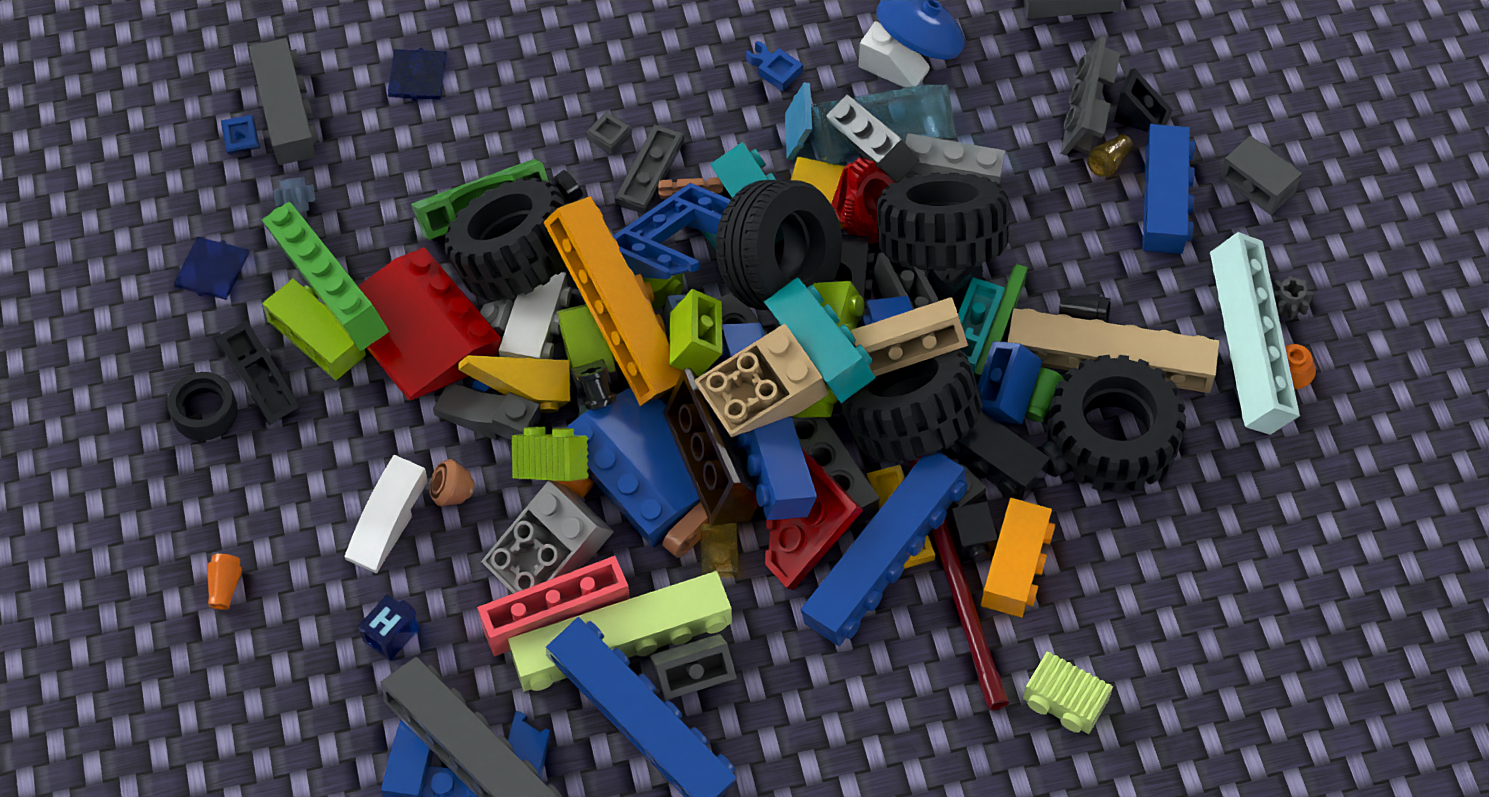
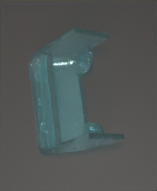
(906, 110)

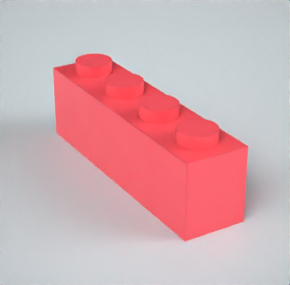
(553, 602)

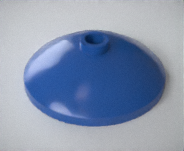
(922, 27)

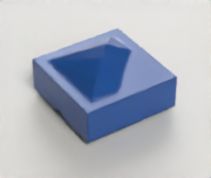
(240, 134)

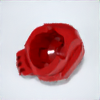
(858, 197)

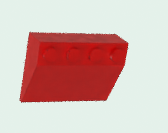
(427, 322)

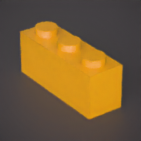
(1018, 558)

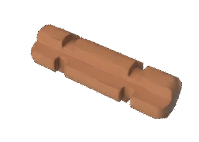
(668, 188)

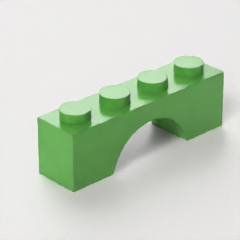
(439, 210)

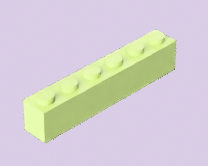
(632, 626)

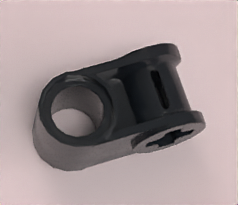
(593, 384)

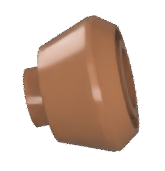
(451, 484)

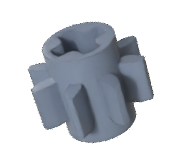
(295, 192)

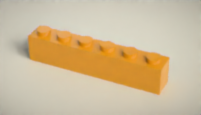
(614, 298)

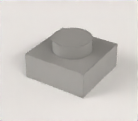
(498, 314)

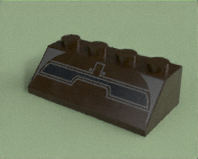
(709, 455)

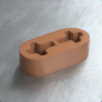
(686, 532)

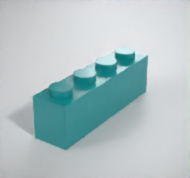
(826, 344)

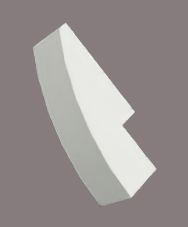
(386, 513)

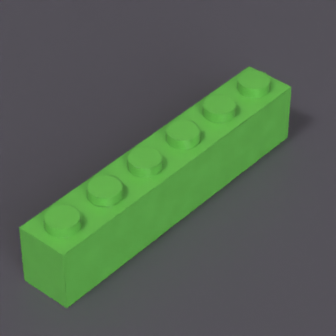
(325, 276)

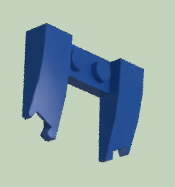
(642, 239)
(410, 760)

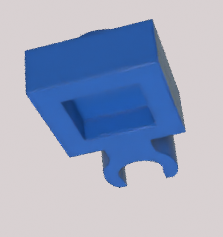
(776, 68)

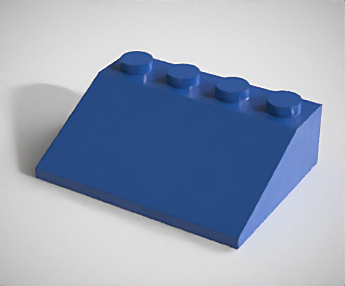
(638, 464)

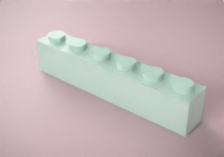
(1254, 334)

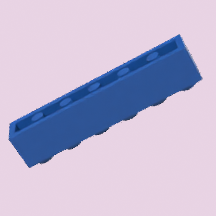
(772, 450)
(884, 548)
(638, 713)

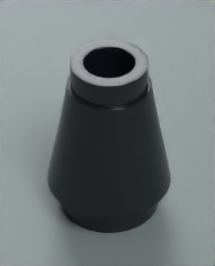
(1086, 306)

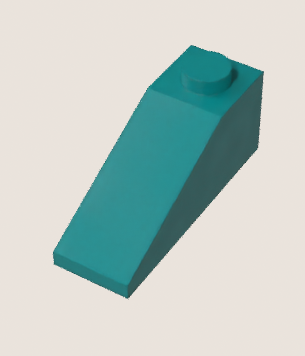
(978, 316)

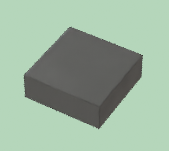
(609, 133)

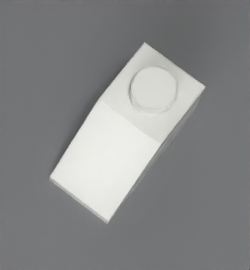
(890, 59)

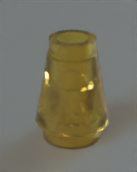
(1108, 156)

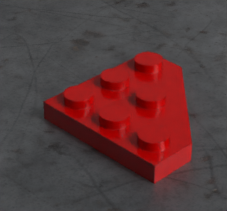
(801, 542)

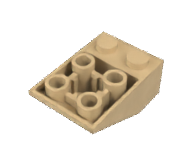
(762, 383)

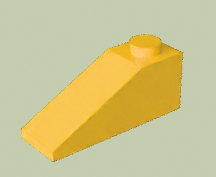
(533, 379)

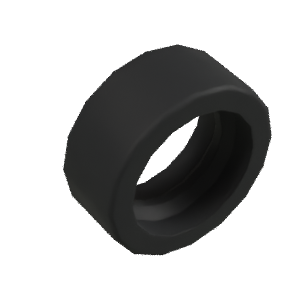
(193, 385)

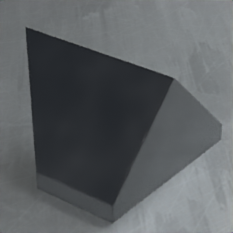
(1140, 104)

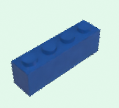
(1167, 188)

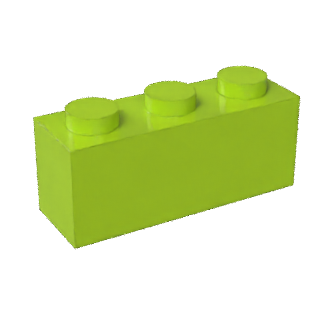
(312, 328)

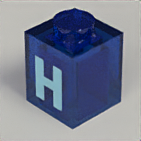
(389, 626)

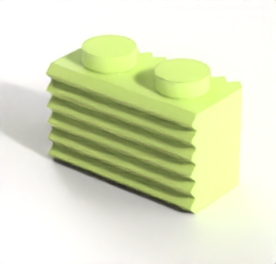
(1067, 693)

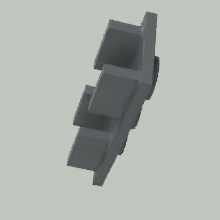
(1087, 110)

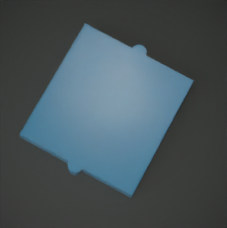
(798, 121)

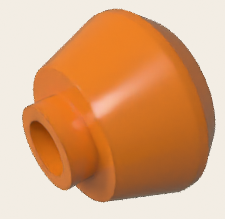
(1301, 365)

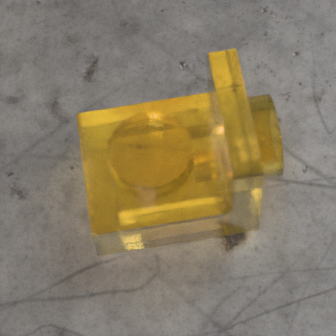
(719, 550)

